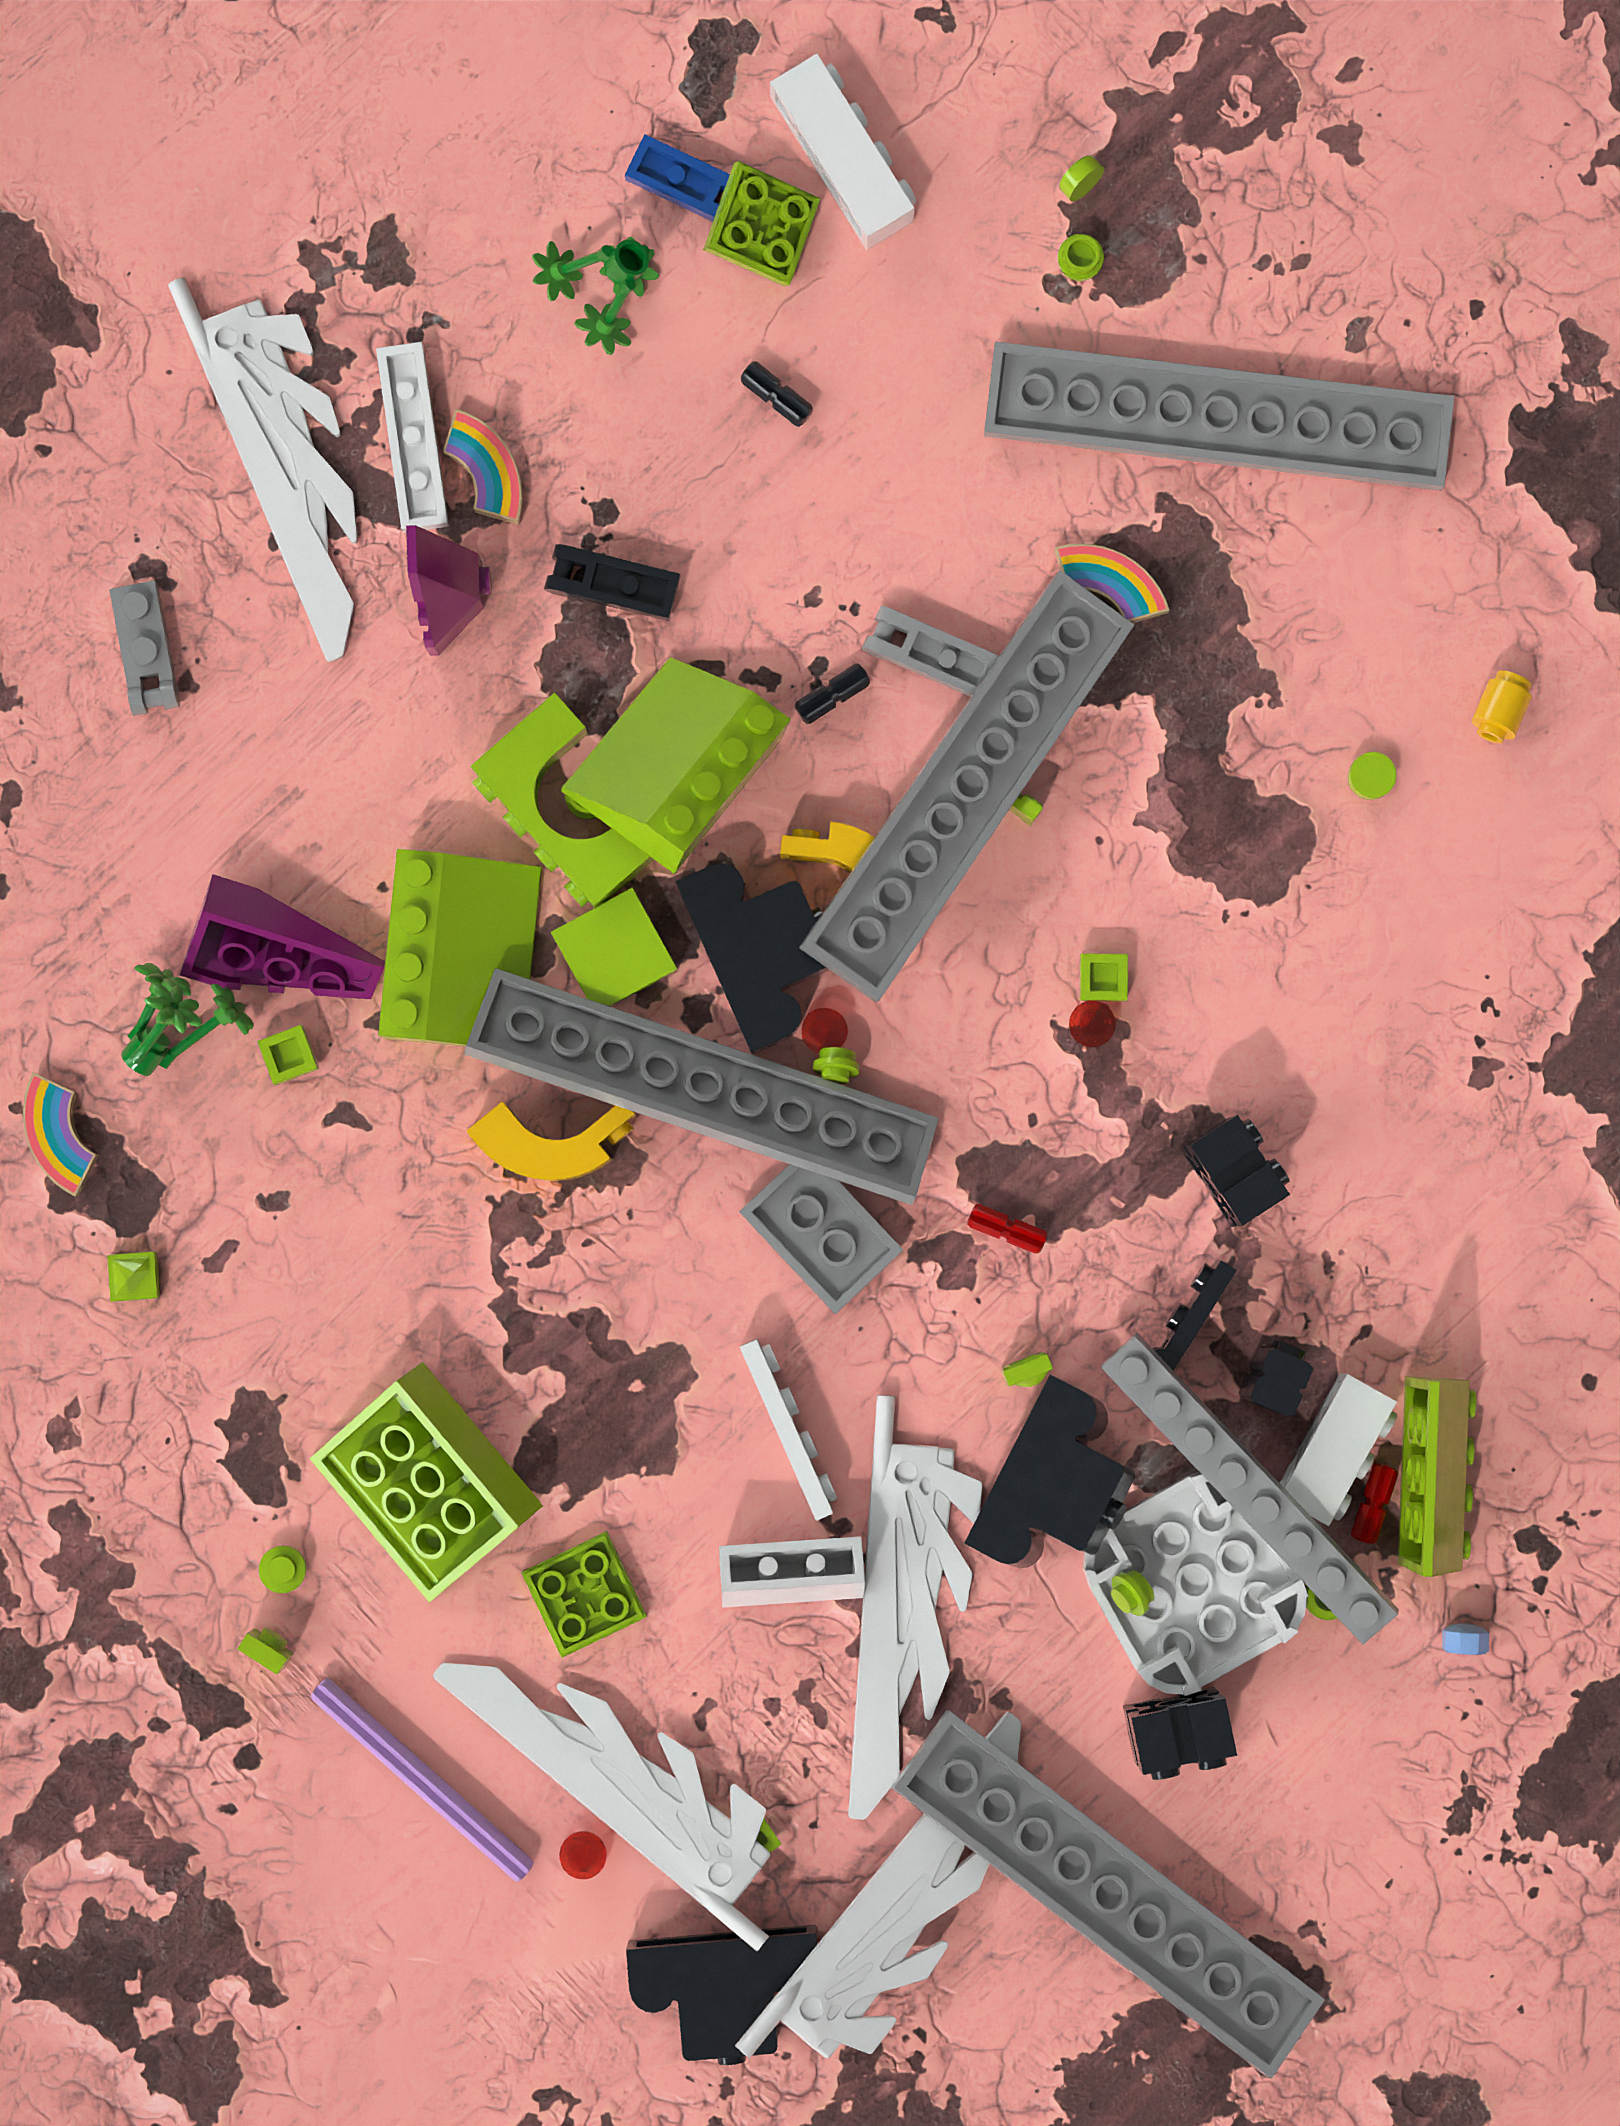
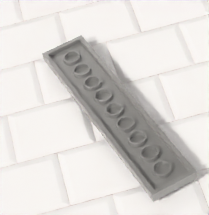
(1219, 416)
(966, 787)
(702, 1086)
(1108, 1894)

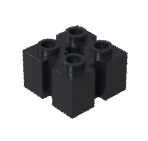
(1236, 1170)
(1180, 1733)

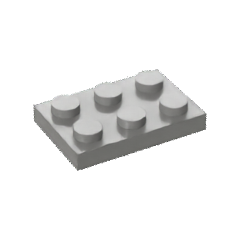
(821, 1233)

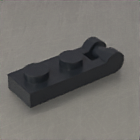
(614, 582)
(1188, 1319)

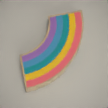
(489, 465)
(1114, 579)
(53, 1134)

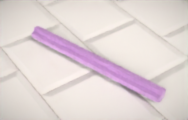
(422, 1779)

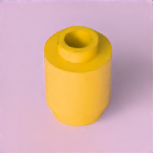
(1502, 707)

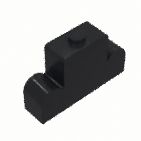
(754, 948)
(1053, 1482)
(717, 1984)

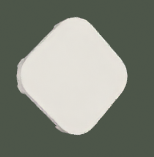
(1213, 1584)

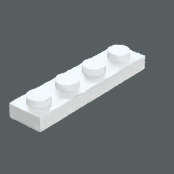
(412, 436)
(797, 1445)

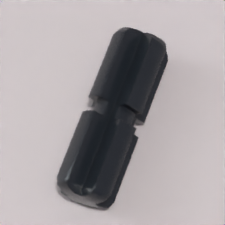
(783, 399)
(824, 698)

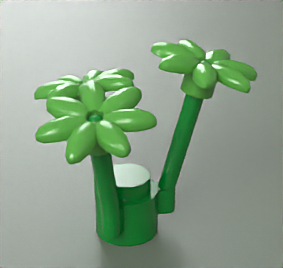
(623, 265)
(149, 1045)

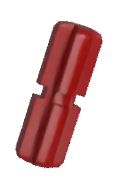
(998, 1225)
(1377, 1494)

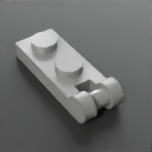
(144, 646)
(929, 652)

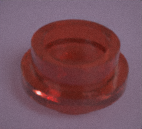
(1092, 1024)
(824, 1029)
(583, 1855)

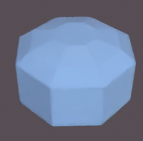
(1465, 1639)

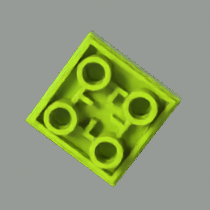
(761, 223)
(614, 950)
(584, 1594)

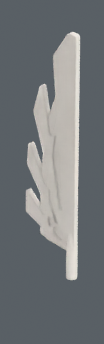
(274, 442)
(902, 1583)
(637, 1799)
(874, 1934)

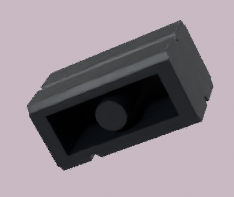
(1277, 1378)

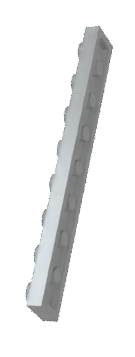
(1250, 1488)

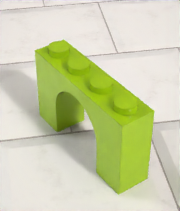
(513, 776)

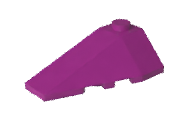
(445, 584)
(263, 942)

